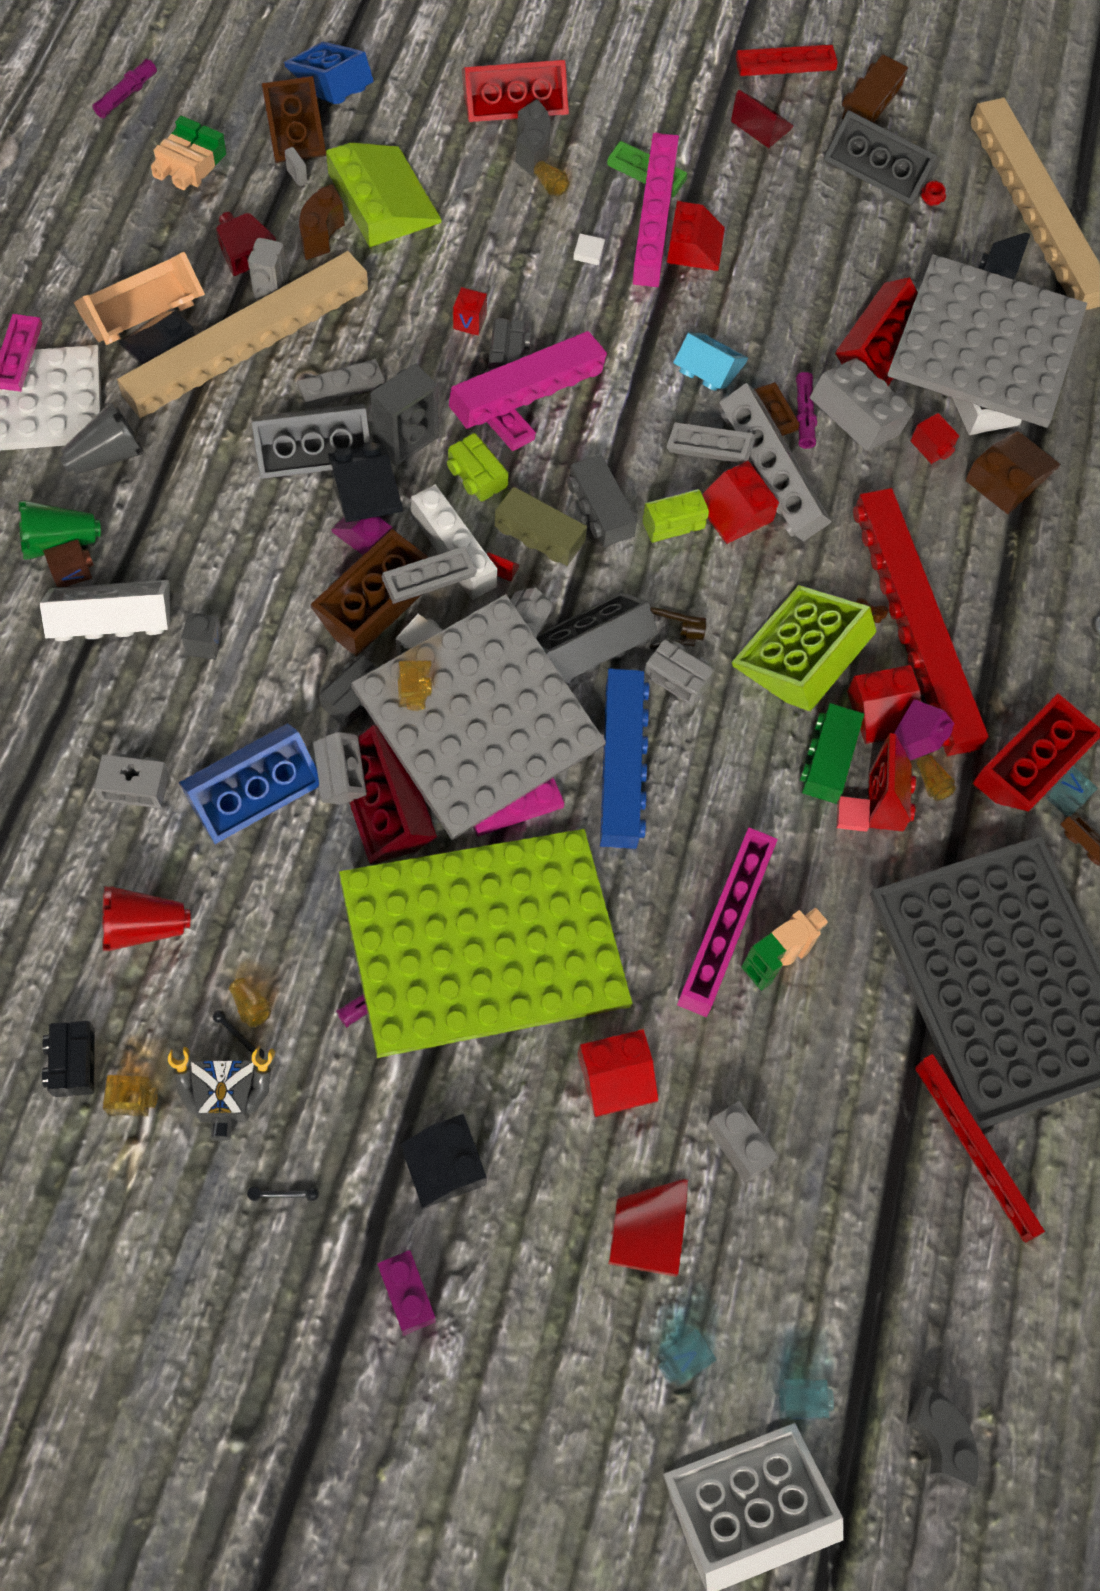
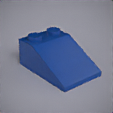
(335, 70)

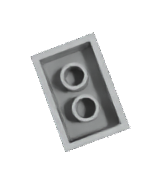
(861, 404)

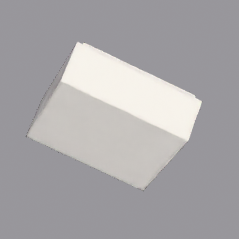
(589, 249)

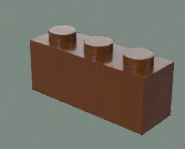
(876, 89)

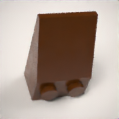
(294, 118)
(1011, 471)

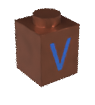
(69, 563)

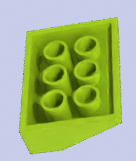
(380, 191)
(806, 646)

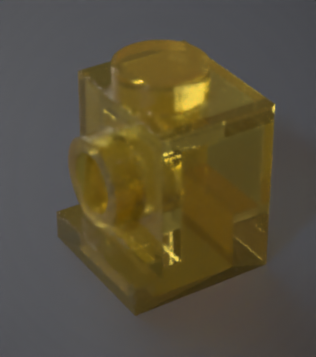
(414, 684)
(120, 1088)

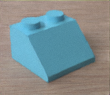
(709, 361)

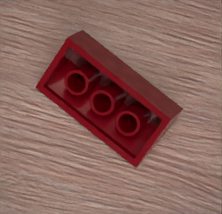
(393, 812)

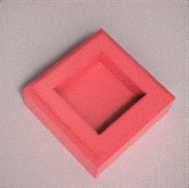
(853, 813)

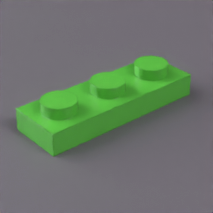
(635, 164)

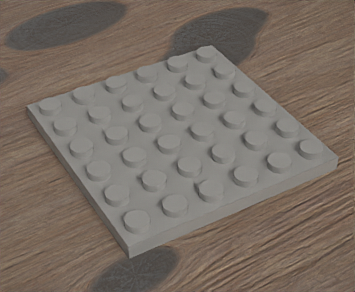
(988, 340)
(493, 719)

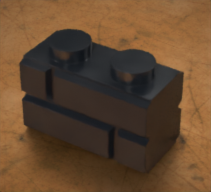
(70, 1059)

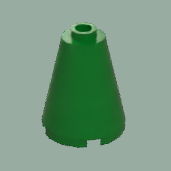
(50, 526)

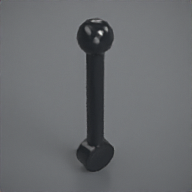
(220, 1017)
(255, 1194)

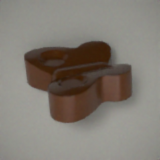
(878, 612)

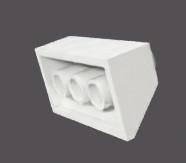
(106, 610)

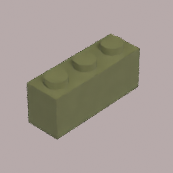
(540, 526)

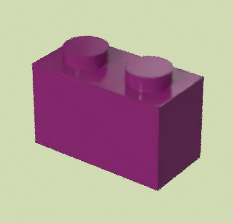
(406, 1292)

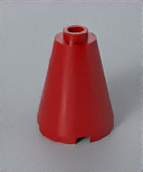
(139, 918)

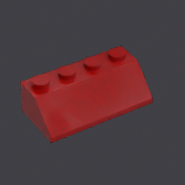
(504, 89)
(880, 328)
(1038, 755)

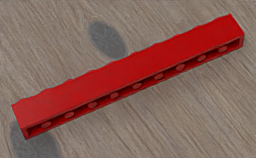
(919, 618)

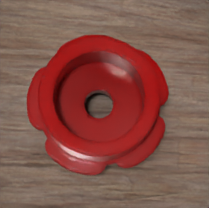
(933, 193)

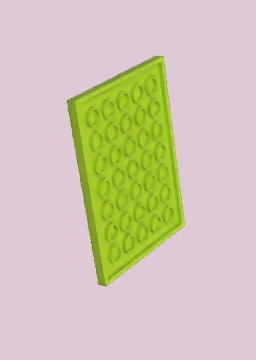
(482, 942)

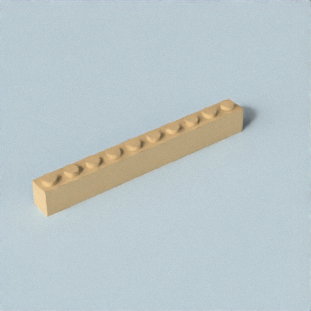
(1038, 201)
(243, 334)

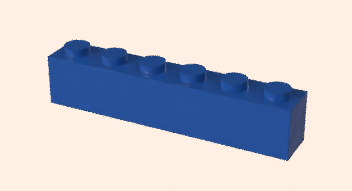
(623, 759)

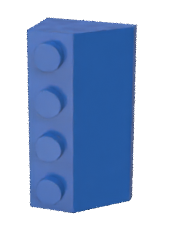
(251, 782)

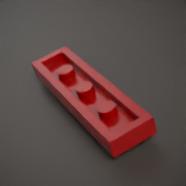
(786, 60)

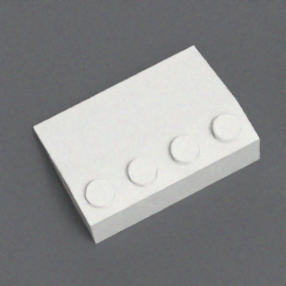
(753, 1508)

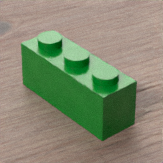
(831, 753)

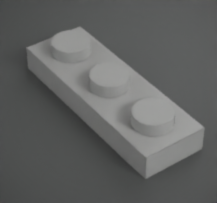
(340, 383)
(710, 443)
(429, 574)

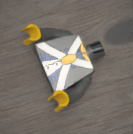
(222, 1089)

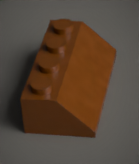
(358, 603)

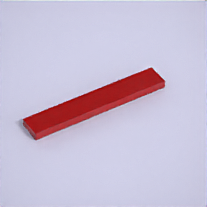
(979, 1149)

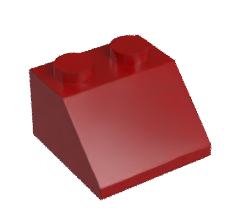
(695, 237)
(739, 502)
(883, 699)
(618, 1072)

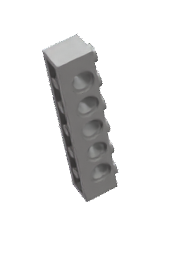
(812, 515)

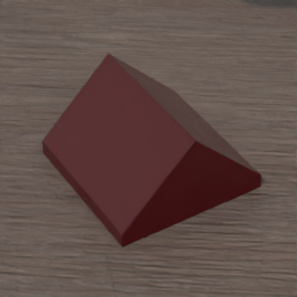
(758, 120)

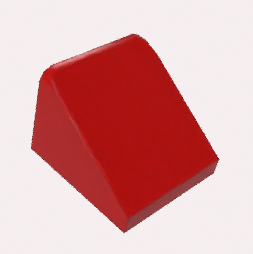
(505, 568)

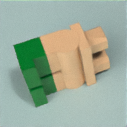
(188, 153)
(783, 947)

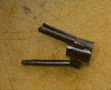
(690, 626)

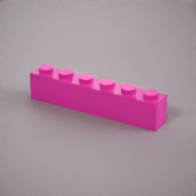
(655, 210)
(527, 379)
(727, 922)

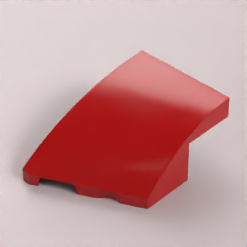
(650, 1229)

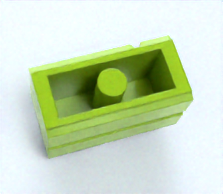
(477, 467)
(675, 515)

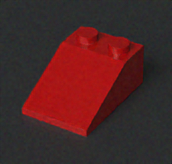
(891, 787)

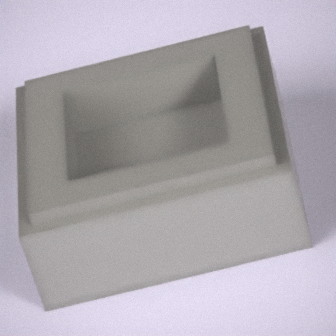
(296, 166)

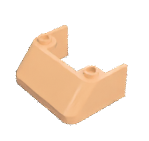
(140, 298)

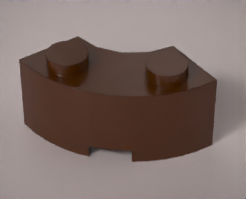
(319, 220)

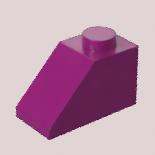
(361, 533)
(923, 729)

